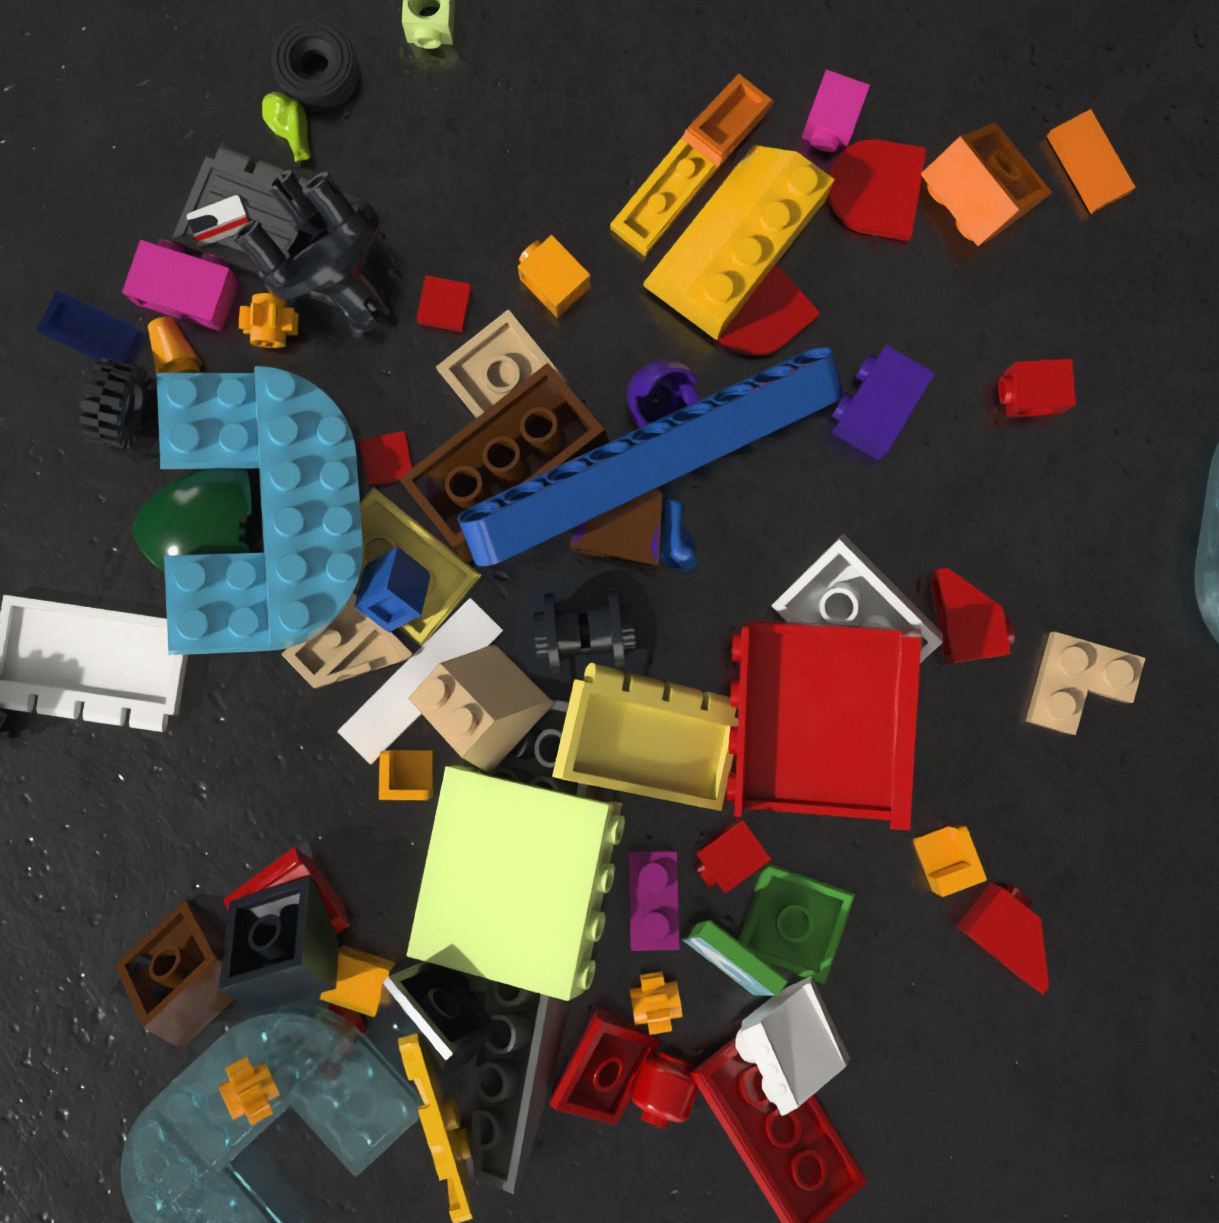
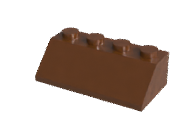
(506, 445)

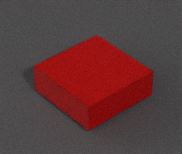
(444, 304)
(386, 458)

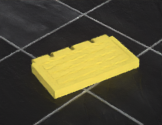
(647, 738)

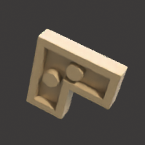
(1073, 669)

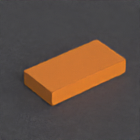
(728, 120)
(1090, 161)

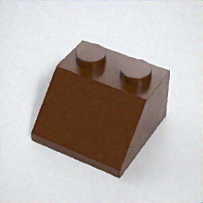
(189, 963)

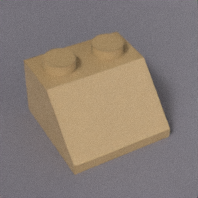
(481, 704)

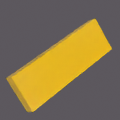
(663, 197)

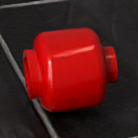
(665, 1090)

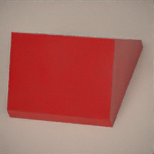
(602, 1067)

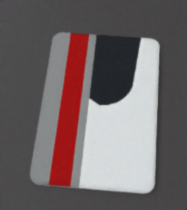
(217, 220)

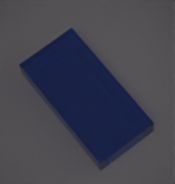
(88, 329)

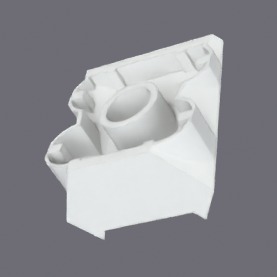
(792, 1045)

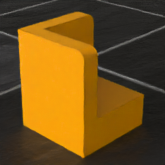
(406, 775)
(949, 859)

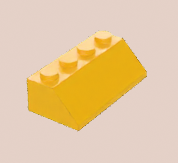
(739, 236)

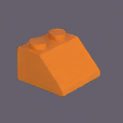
(984, 183)

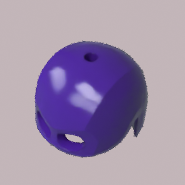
(671, 388)

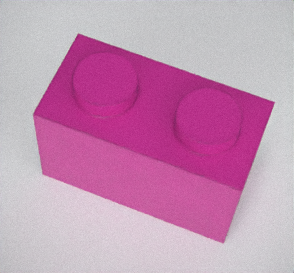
(181, 284)

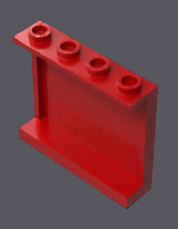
(825, 720)

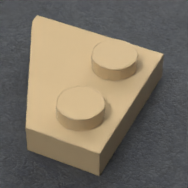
(346, 649)

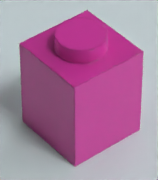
(835, 112)

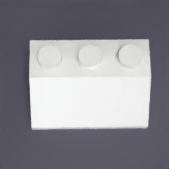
(852, 591)

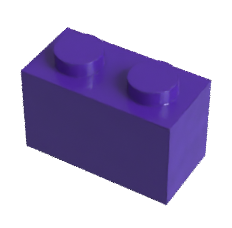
(882, 401)

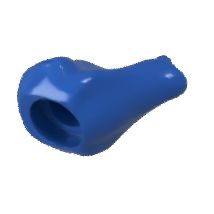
(676, 543)

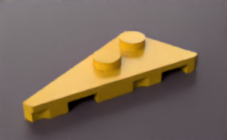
(441, 1126)

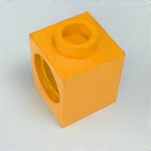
(553, 275)
(359, 981)

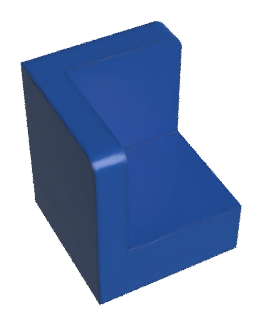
(393, 589)

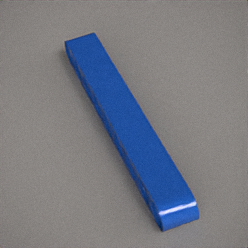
(650, 456)

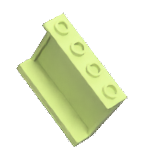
(515, 882)

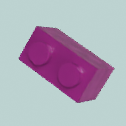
(653, 898)

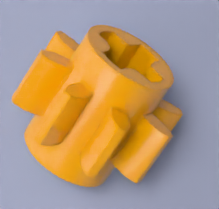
(268, 321)
(656, 1003)
(248, 1090)

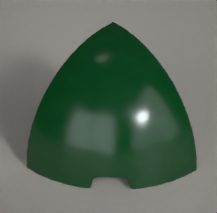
(196, 516)

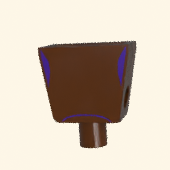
(625, 532)

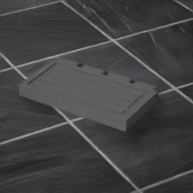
(231, 176)

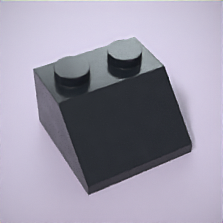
(279, 946)
(441, 1011)

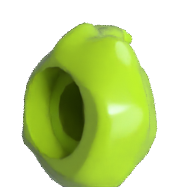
(288, 120)

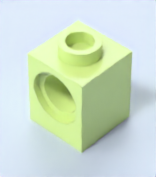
(431, 30)

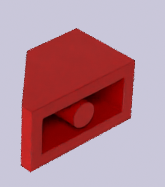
(968, 619)
(1009, 932)

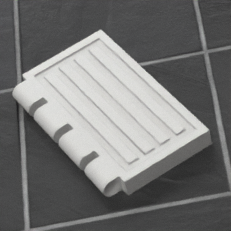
(88, 657)

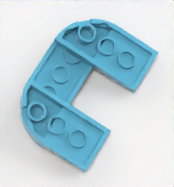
(306, 502)

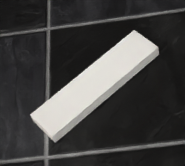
(389, 709)

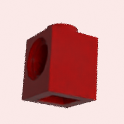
(1038, 388)
(730, 856)

